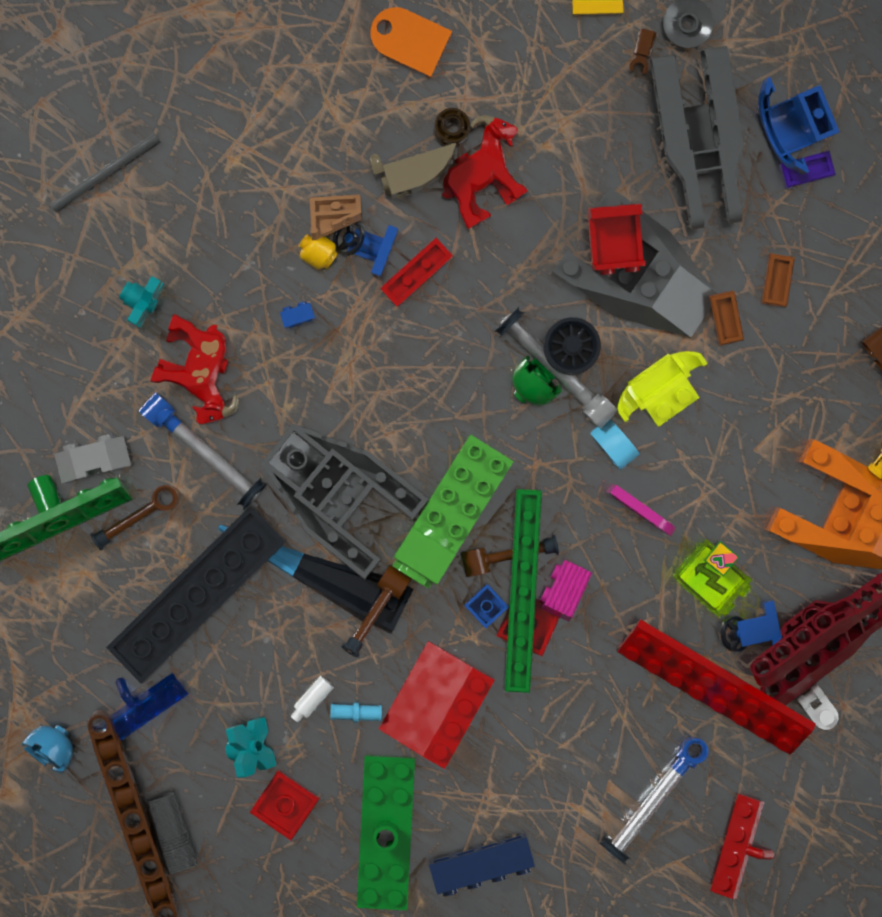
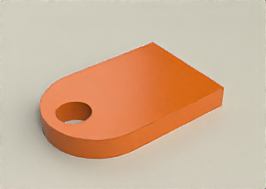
(412, 40)

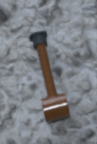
(103, 537)
(477, 560)
(392, 585)

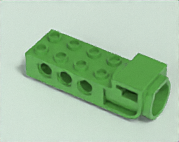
(451, 512)

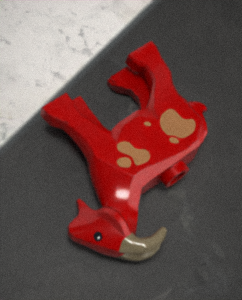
(201, 369)

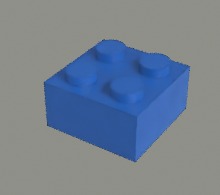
(299, 315)
(486, 605)

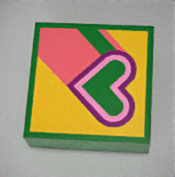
(721, 558)

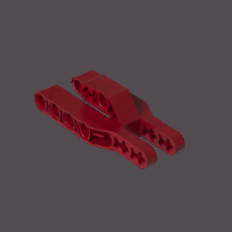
(811, 636)

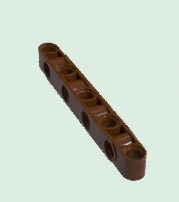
(126, 802)

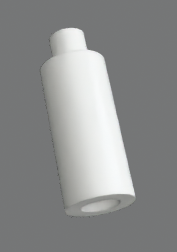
(312, 698)

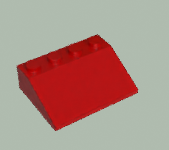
(436, 704)

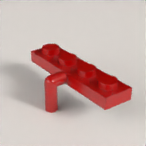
(739, 847)

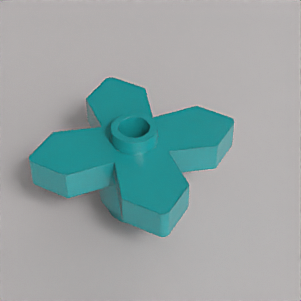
(141, 299)
(247, 747)

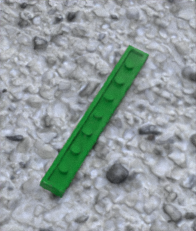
(523, 590)

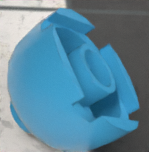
(50, 746)

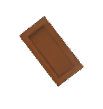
(778, 280)
(726, 317)

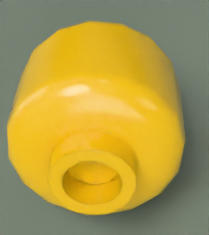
(318, 252)

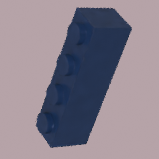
(481, 864)

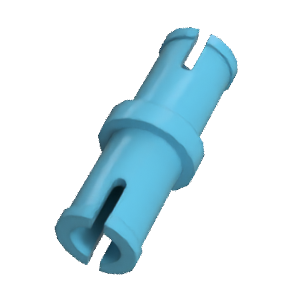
(356, 712)

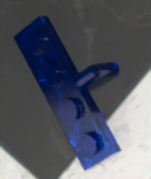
(145, 706)

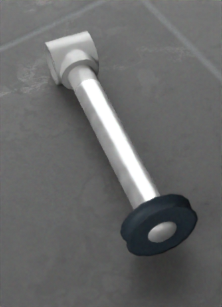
(595, 406)

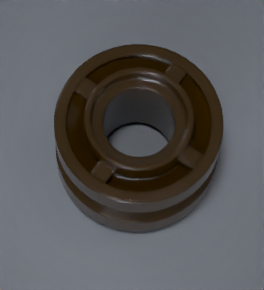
(455, 116)

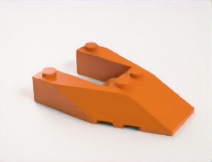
(855, 522)

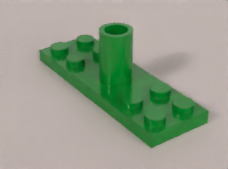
(59, 517)
(385, 806)

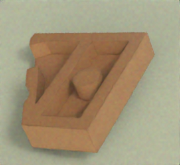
(333, 213)

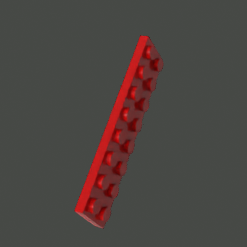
(716, 687)

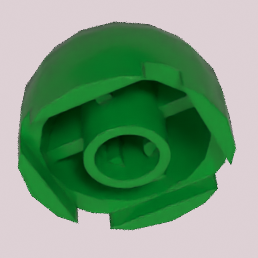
(534, 383)

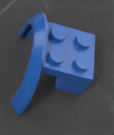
(795, 123)

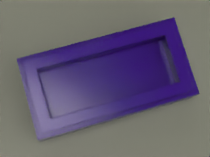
(819, 167)

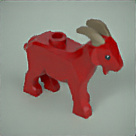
(481, 169)

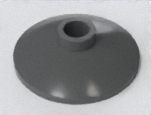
(697, 13)

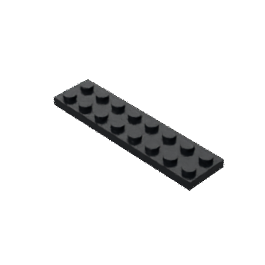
(196, 594)

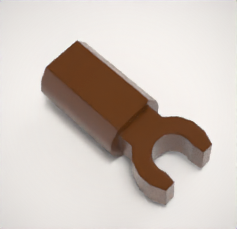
(643, 49)

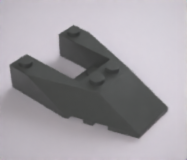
(663, 294)
(325, 485)

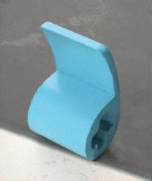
(615, 444)

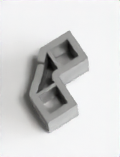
(92, 459)

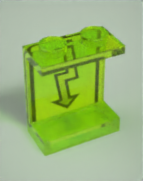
(707, 584)

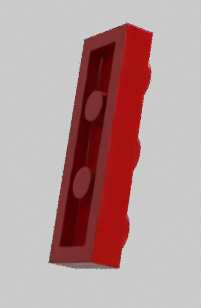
(416, 272)

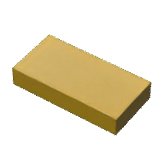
(597, 7)

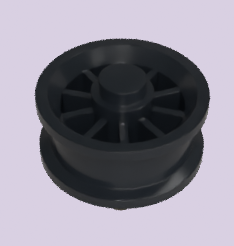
(572, 346)

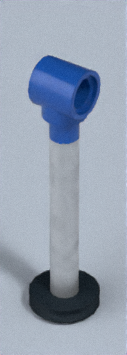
(161, 414)
(655, 798)

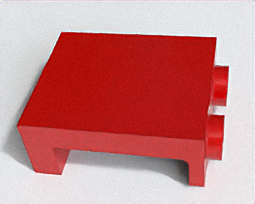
(616, 238)

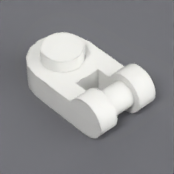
(824, 714)

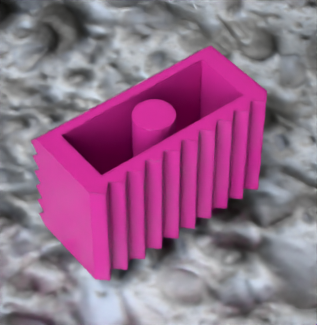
(566, 590)

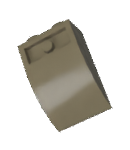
(413, 173)

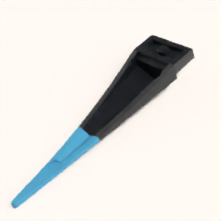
(340, 585)

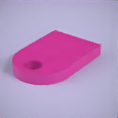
(641, 509)

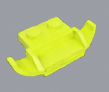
(662, 387)

